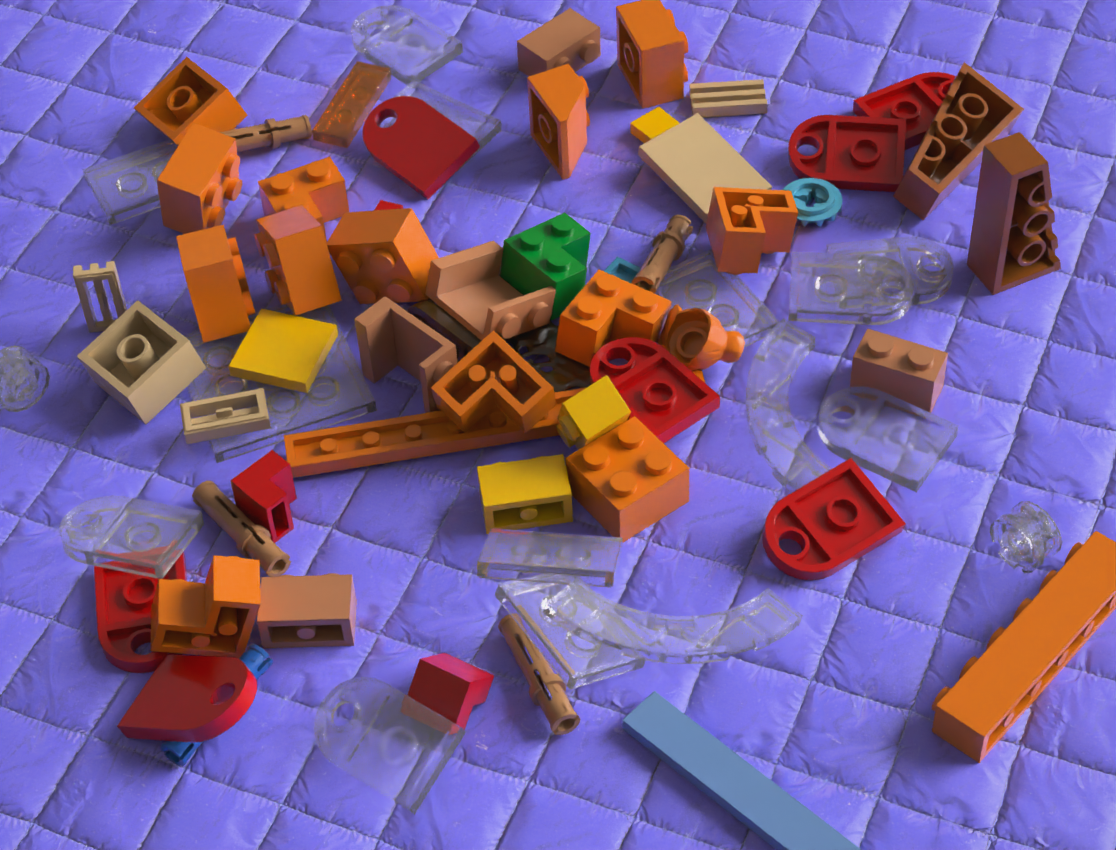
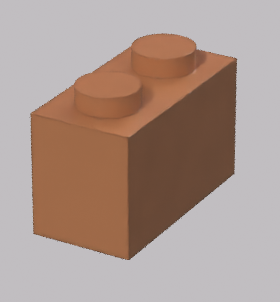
(558, 42)
(899, 368)
(307, 611)

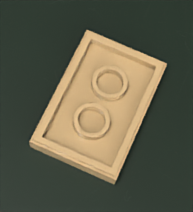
(695, 160)

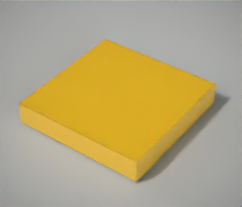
(283, 350)

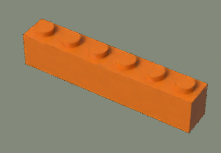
(1030, 651)

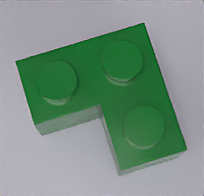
(548, 256)

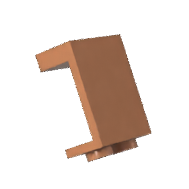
(477, 297)
(396, 338)

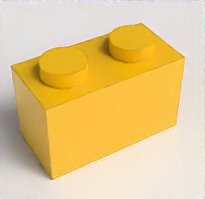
(591, 413)
(525, 493)

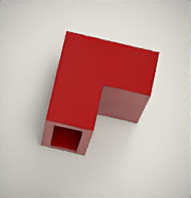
(265, 494)
(450, 686)

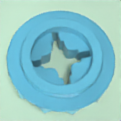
(826, 196)

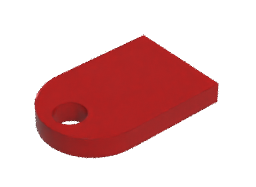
(909, 99)
(421, 144)
(851, 151)
(654, 385)
(832, 521)
(125, 615)
(190, 699)

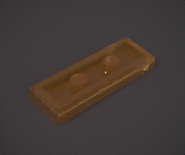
(351, 104)

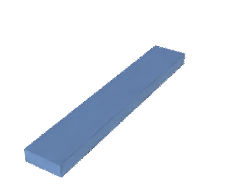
(729, 779)

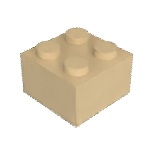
(141, 362)

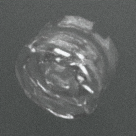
(21, 379)
(1026, 536)

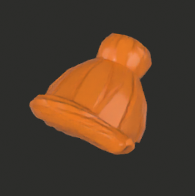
(699, 338)

